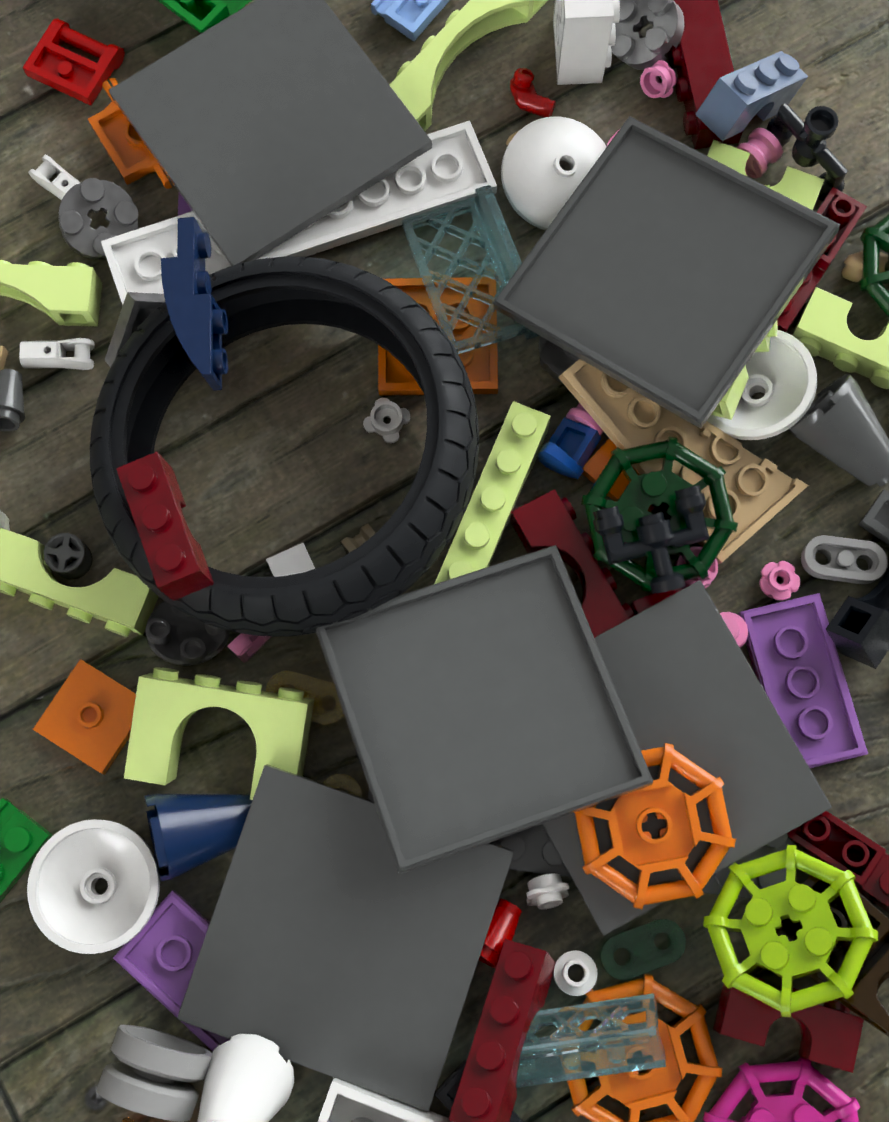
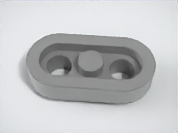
(842, 558)

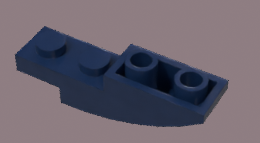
(191, 305)

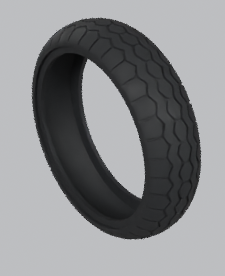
(274, 295)

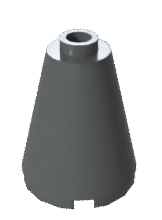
(846, 432)

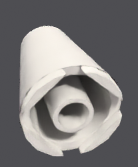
(245, 1081)

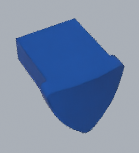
(569, 448)

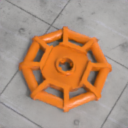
(675, 840)
(654, 1085)

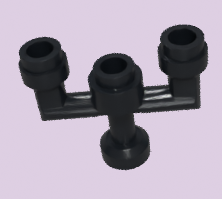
(810, 142)
(655, 536)

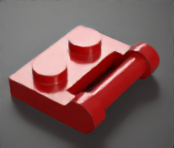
(67, 70)

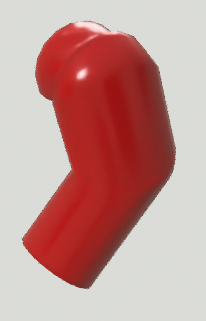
(526, 96)

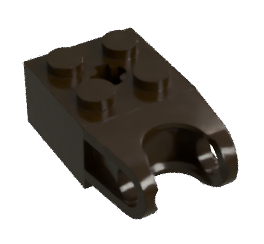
(874, 969)

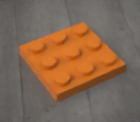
(479, 363)

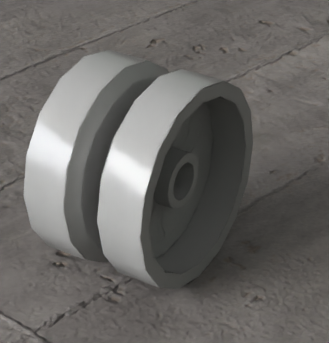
(154, 1073)

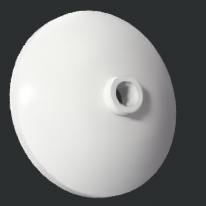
(532, 169)
(789, 385)
(64, 891)

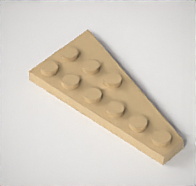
(632, 420)

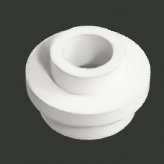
(561, 973)

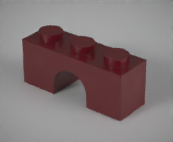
(166, 539)
(827, 1031)

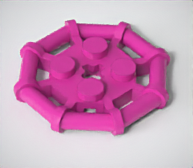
(783, 1106)

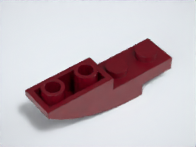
(843, 211)
(847, 849)

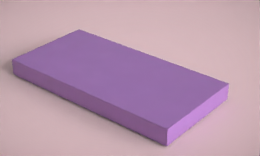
(804, 678)
(166, 955)

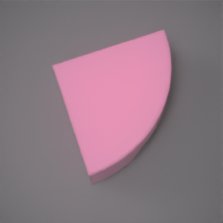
(246, 645)

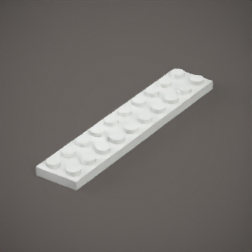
(430, 181)

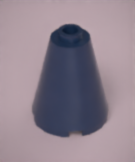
(194, 828)

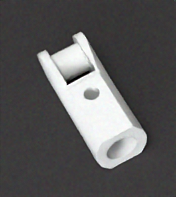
(60, 184)
(53, 354)

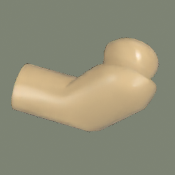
(854, 265)

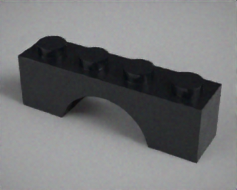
(862, 625)

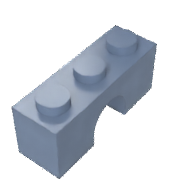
(751, 92)

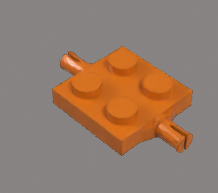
(124, 144)

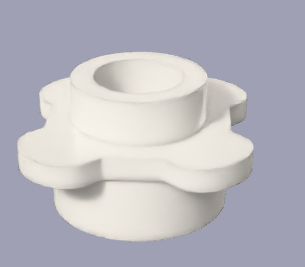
(382, 409)
(547, 891)

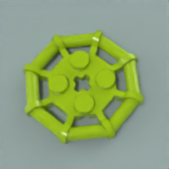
(813, 943)

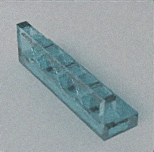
(591, 1053)

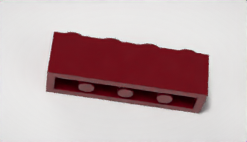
(700, 62)

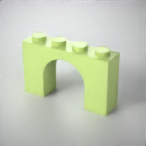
(168, 702)

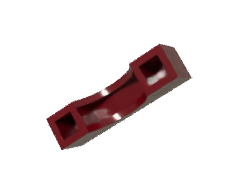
(549, 523)
(514, 998)

